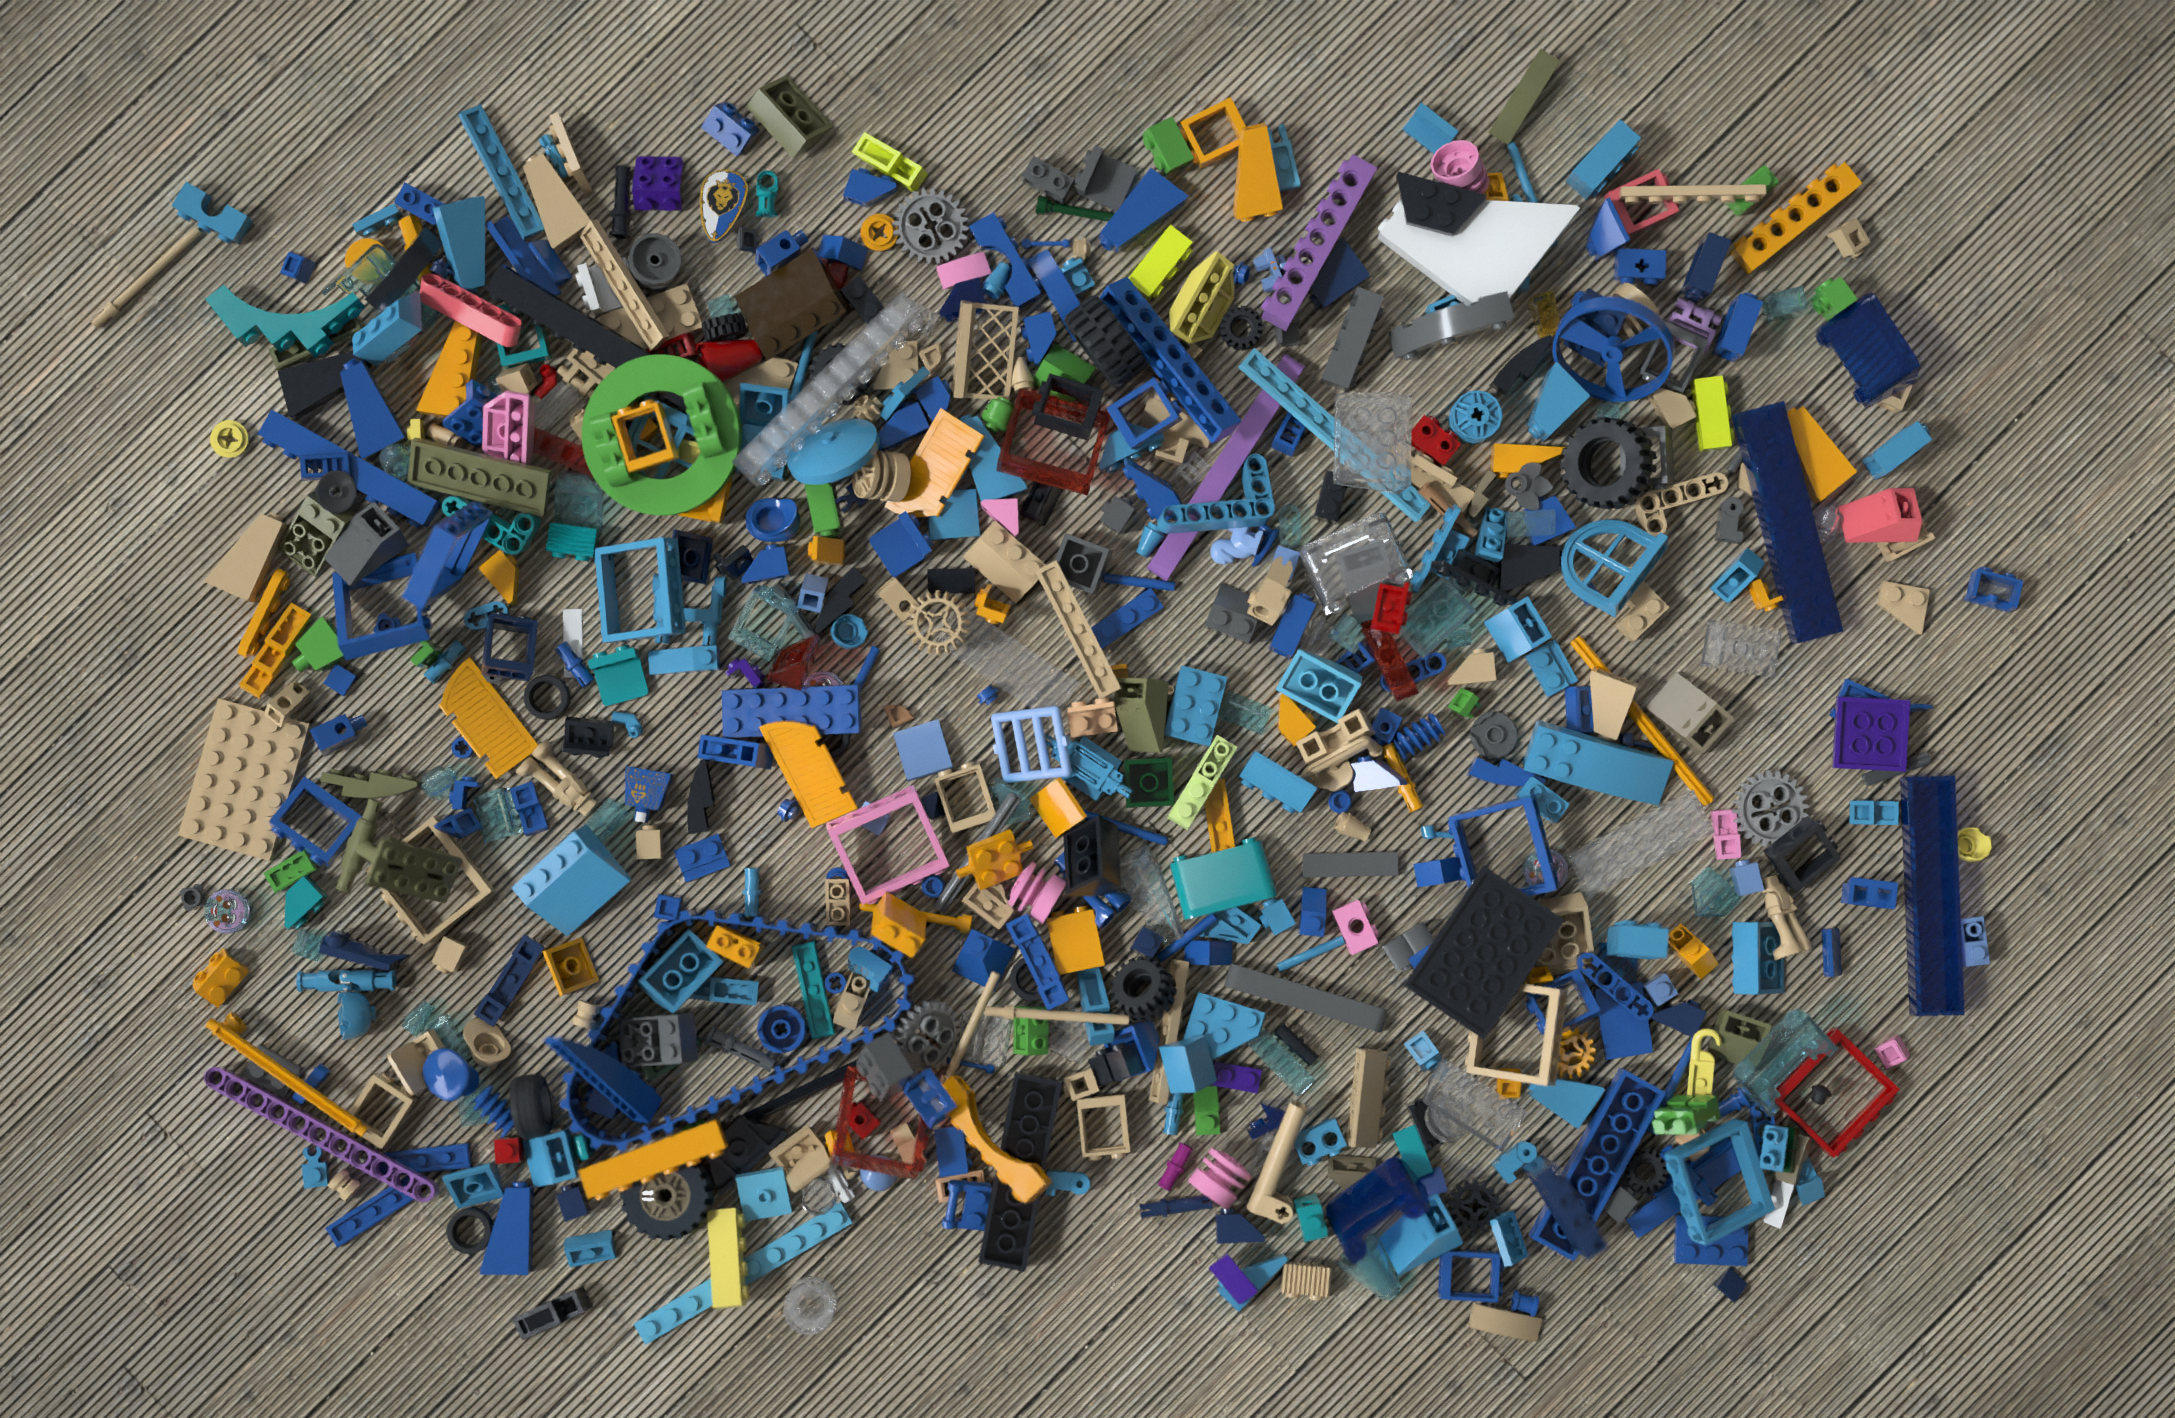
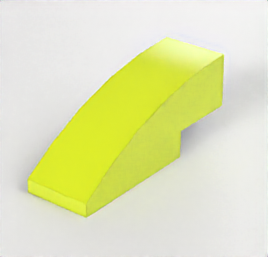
(890, 162)

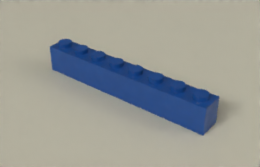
(368, 478)

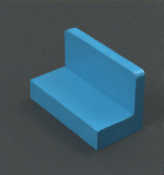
(1429, 129)

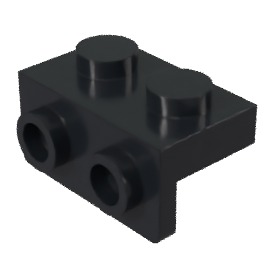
(588, 737)

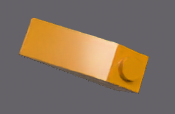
(1511, 457)

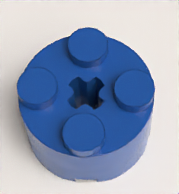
(769, 1032)

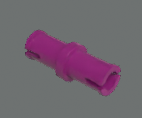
(1175, 1166)

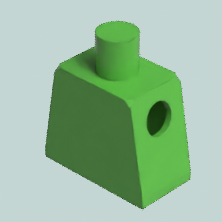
(318, 647)

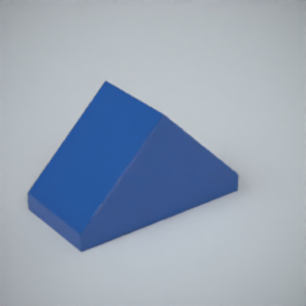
(843, 250)
(1437, 871)
(1208, 952)

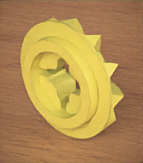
(224, 429)

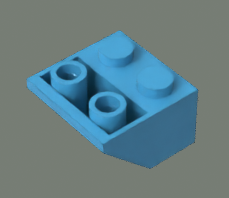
(1517, 629)
(551, 1158)

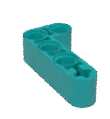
(507, 530)

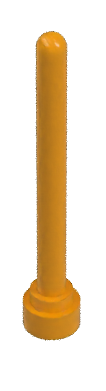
(961, 923)

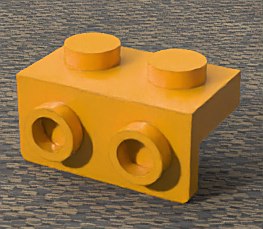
(992, 610)
(219, 978)

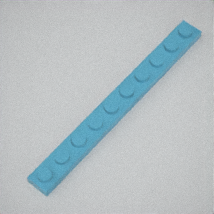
(1316, 419)
(758, 1264)

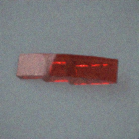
(560, 451)
(1389, 662)

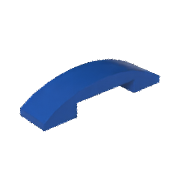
(1054, 284)
(1039, 961)

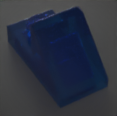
(1260, 1127)

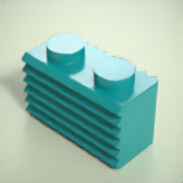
(572, 541)

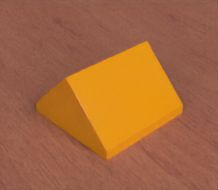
(571, 966)

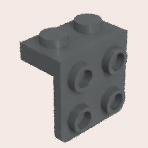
(1104, 179)

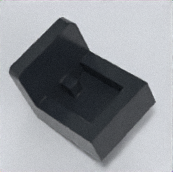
(735, 563)

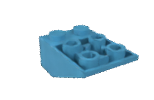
(1420, 1239)

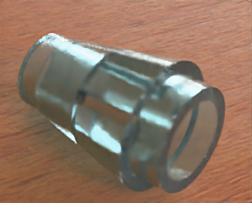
(418, 1018)

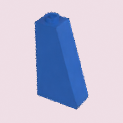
(1142, 210)
(369, 410)
(512, 1235)

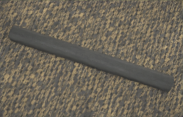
(993, 828)

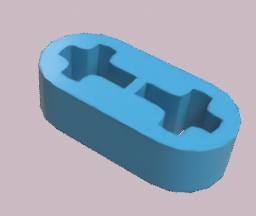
(483, 610)

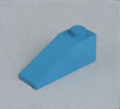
(684, 660)
(1258, 1274)

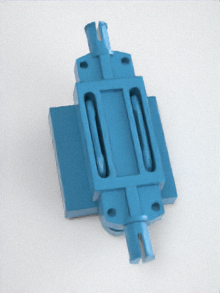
(1092, 768)

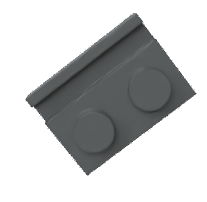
(265, 1079)

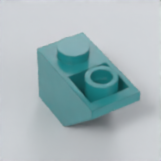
(301, 900)

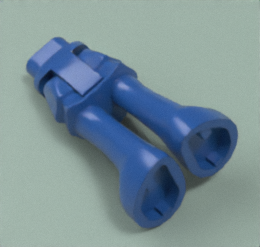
(1104, 912)

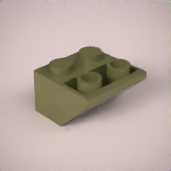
(1738, 1036)

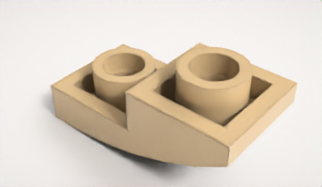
(837, 901)

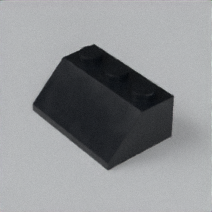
(1092, 858)

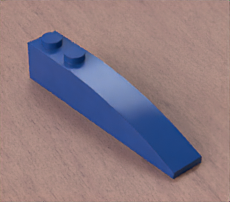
(611, 1078)

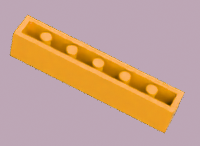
(653, 1158)

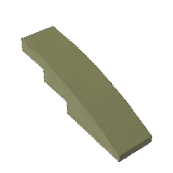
(1524, 96)

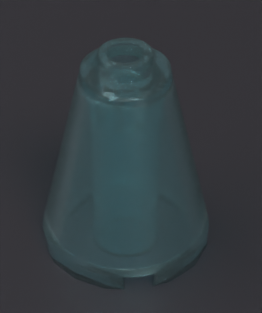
(1374, 1270)

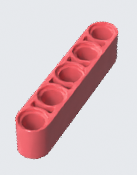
(470, 310)

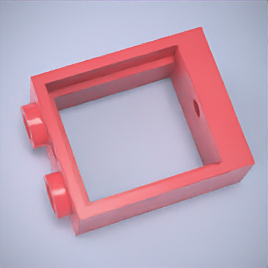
(1631, 229)

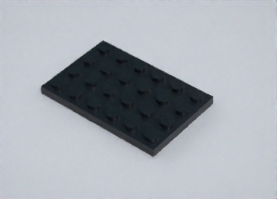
(1483, 952)

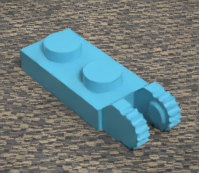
(1284, 161)

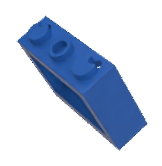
(301, 843)

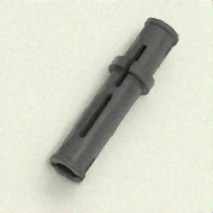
(800, 622)

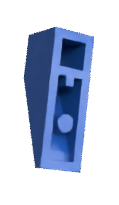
(903, 426)
(735, 752)

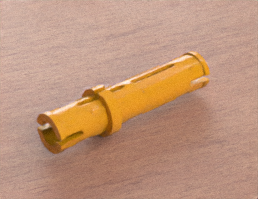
(1408, 791)

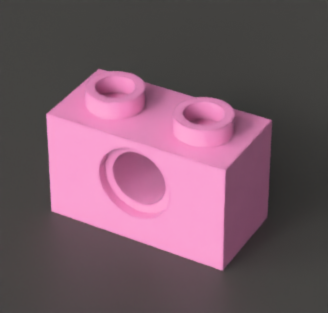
(1355, 941)

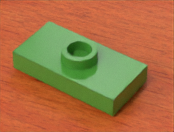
(290, 871)

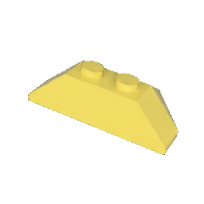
(1203, 300)

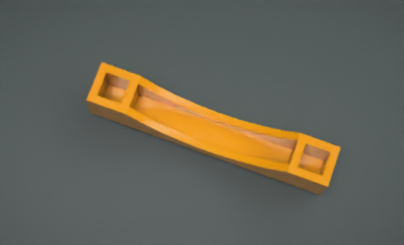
(1024, 1178)

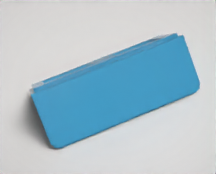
(590, 1248)

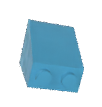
(1555, 402)

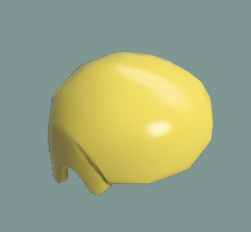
(1973, 845)

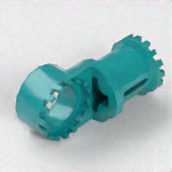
(767, 194)

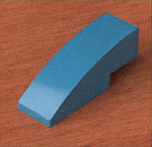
(1094, 1000)

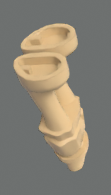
(569, 791)
(1782, 913)

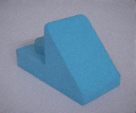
(1810, 1185)

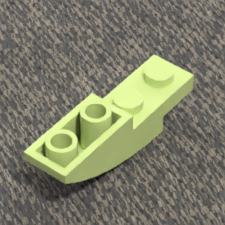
(1202, 782)

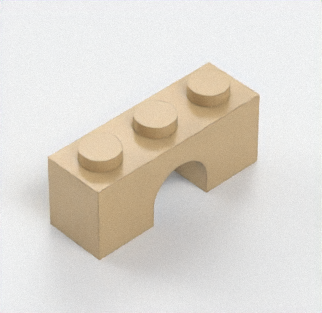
(1324, 743)

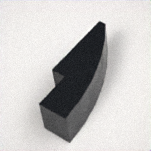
(1520, 365)
(839, 599)
(700, 798)
(552, 1312)

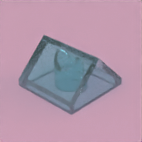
(496, 815)

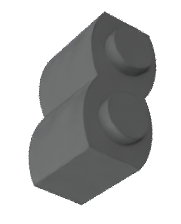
(1407, 945)

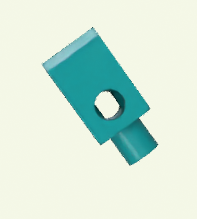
(1310, 1218)

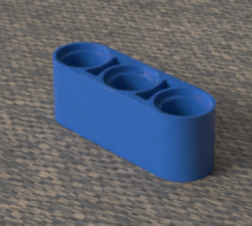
(1423, 669)

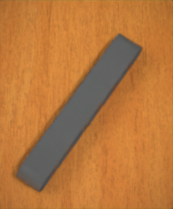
(1306, 998)

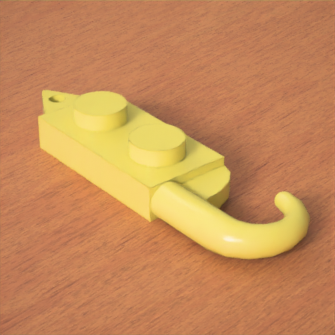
(1701, 1065)

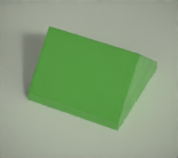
(1066, 365)

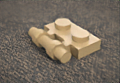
(587, 365)

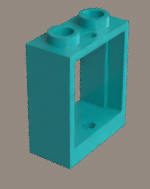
(530, 356)

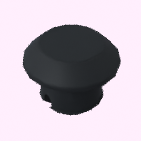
(1820, 1094)

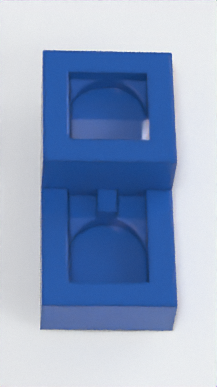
(529, 808)

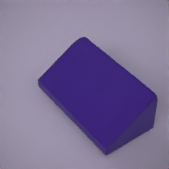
(1233, 1278)

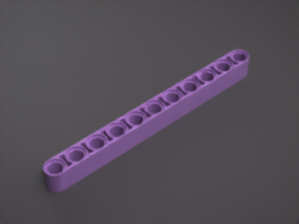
(1224, 469)
(309, 1133)

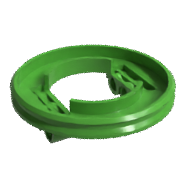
(712, 418)

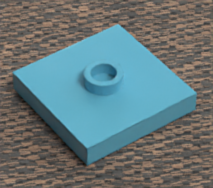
(764, 1194)

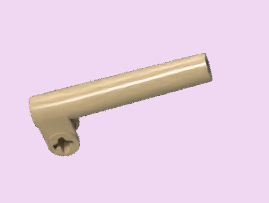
(1264, 1198)

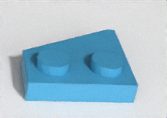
(902, 392)

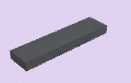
(1350, 864)

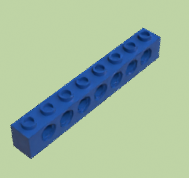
(1171, 361)

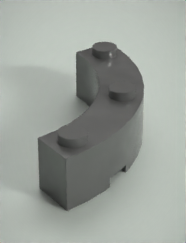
(1449, 324)

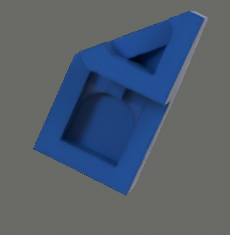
(460, 824)

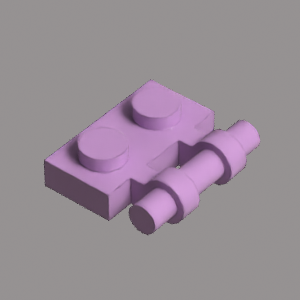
(1701, 328)

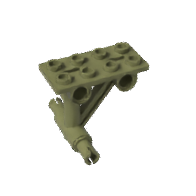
(395, 863)

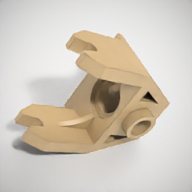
(1271, 594)

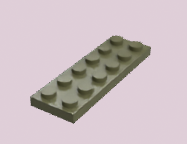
(479, 477)

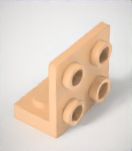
(1092, 719)

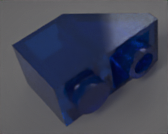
(967, 291)

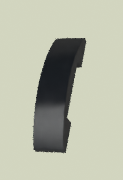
(404, 271)

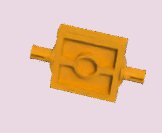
(994, 859)

